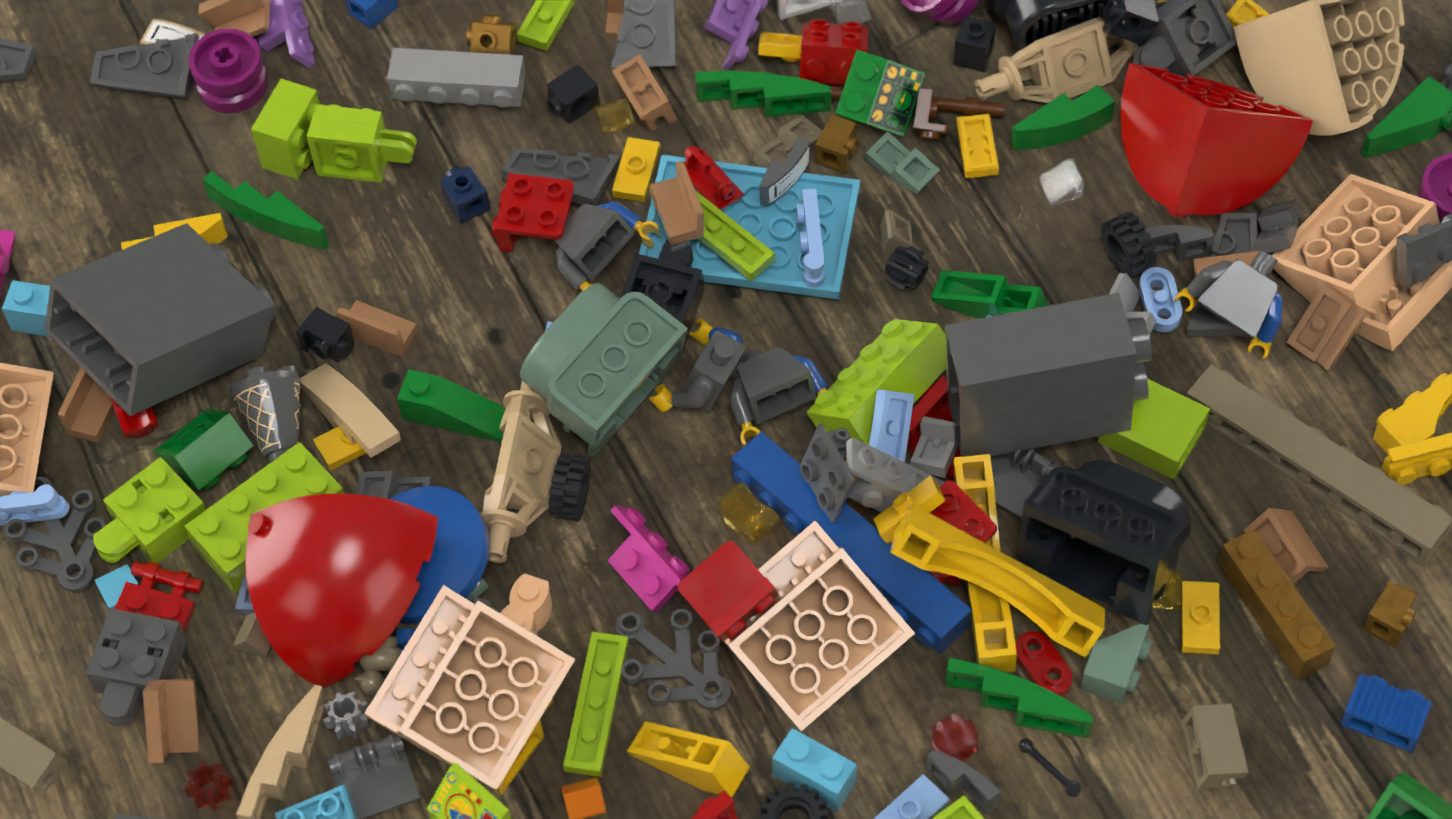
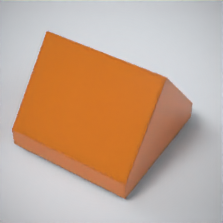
(583, 799)

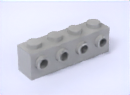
(456, 77)

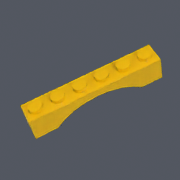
(1416, 417)
(1053, 607)
(990, 613)

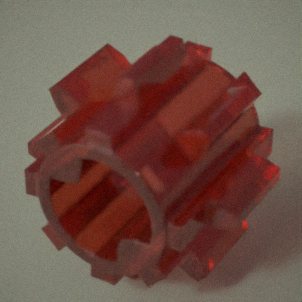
(955, 737)
(204, 775)

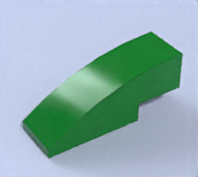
(1064, 120)
(984, 294)

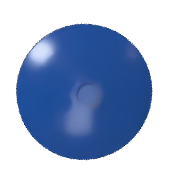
(458, 548)

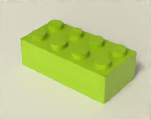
(901, 359)
(222, 529)

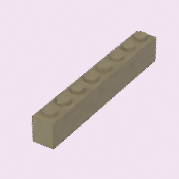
(1321, 465)

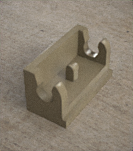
(1214, 746)
(28, 758)

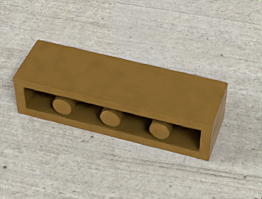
(1276, 605)

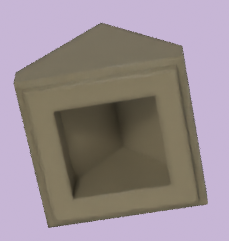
(895, 232)
(252, 638)

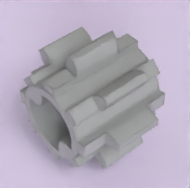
(343, 707)

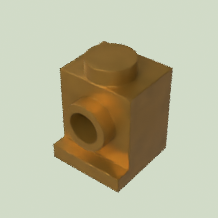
(837, 144)
(1391, 614)

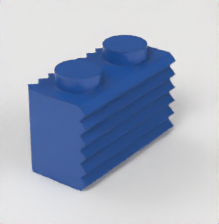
(1386, 712)

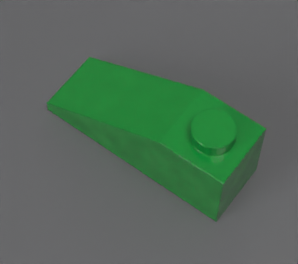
(1414, 120)
(449, 406)

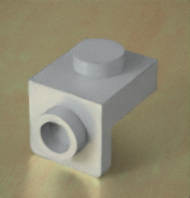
(935, 446)

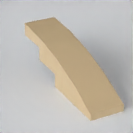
(349, 409)
(288, 748)

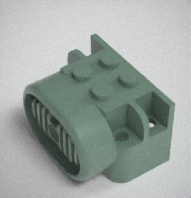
(603, 361)

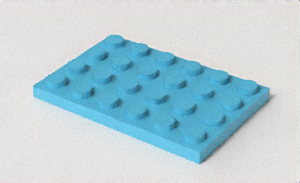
(776, 228)

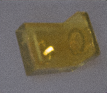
(746, 514)

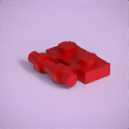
(150, 602)

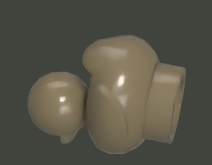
(381, 660)

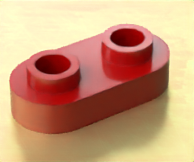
(1041, 663)

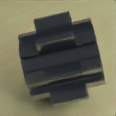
(906, 267)

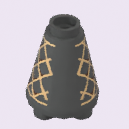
(270, 408)

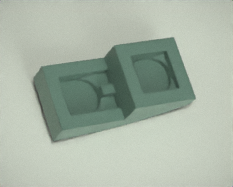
(899, 164)

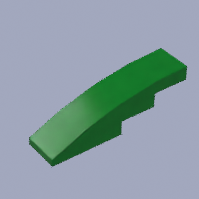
(776, 93)
(272, 215)
(1033, 704)

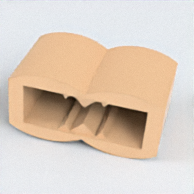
(529, 603)

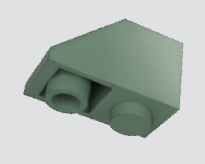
(1114, 662)

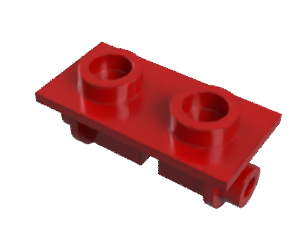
(710, 179)

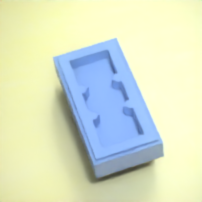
(918, 801)

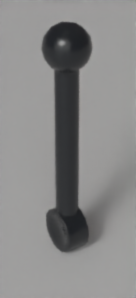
(1072, 787)

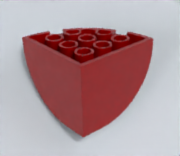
(1204, 141)
(334, 577)

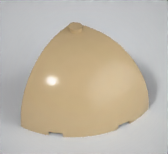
(1326, 59)

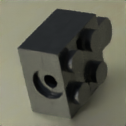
(669, 281)

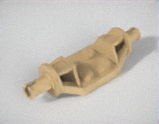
(1060, 64)
(522, 469)

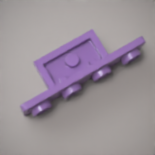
(735, 23)
(290, 25)

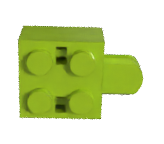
(355, 143)
(148, 515)

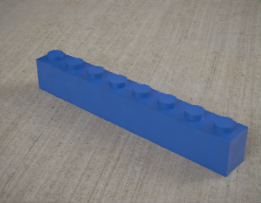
(915, 594)

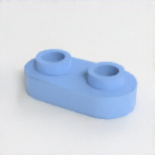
(1161, 301)

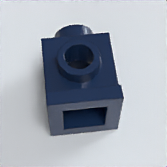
(464, 188)

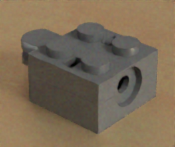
(1187, 37)
(128, 656)

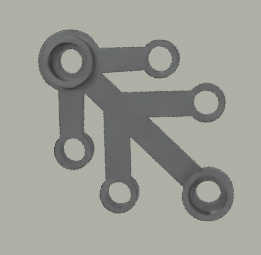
(60, 541)
(675, 664)

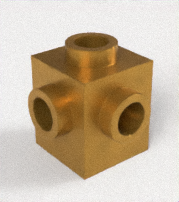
(502, 34)

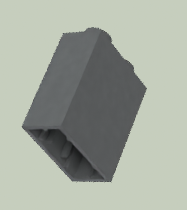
(159, 317)
(1045, 375)

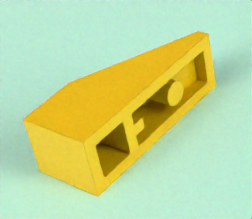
(691, 757)

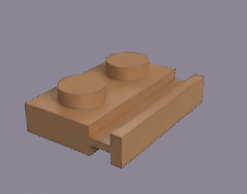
(1327, 326)

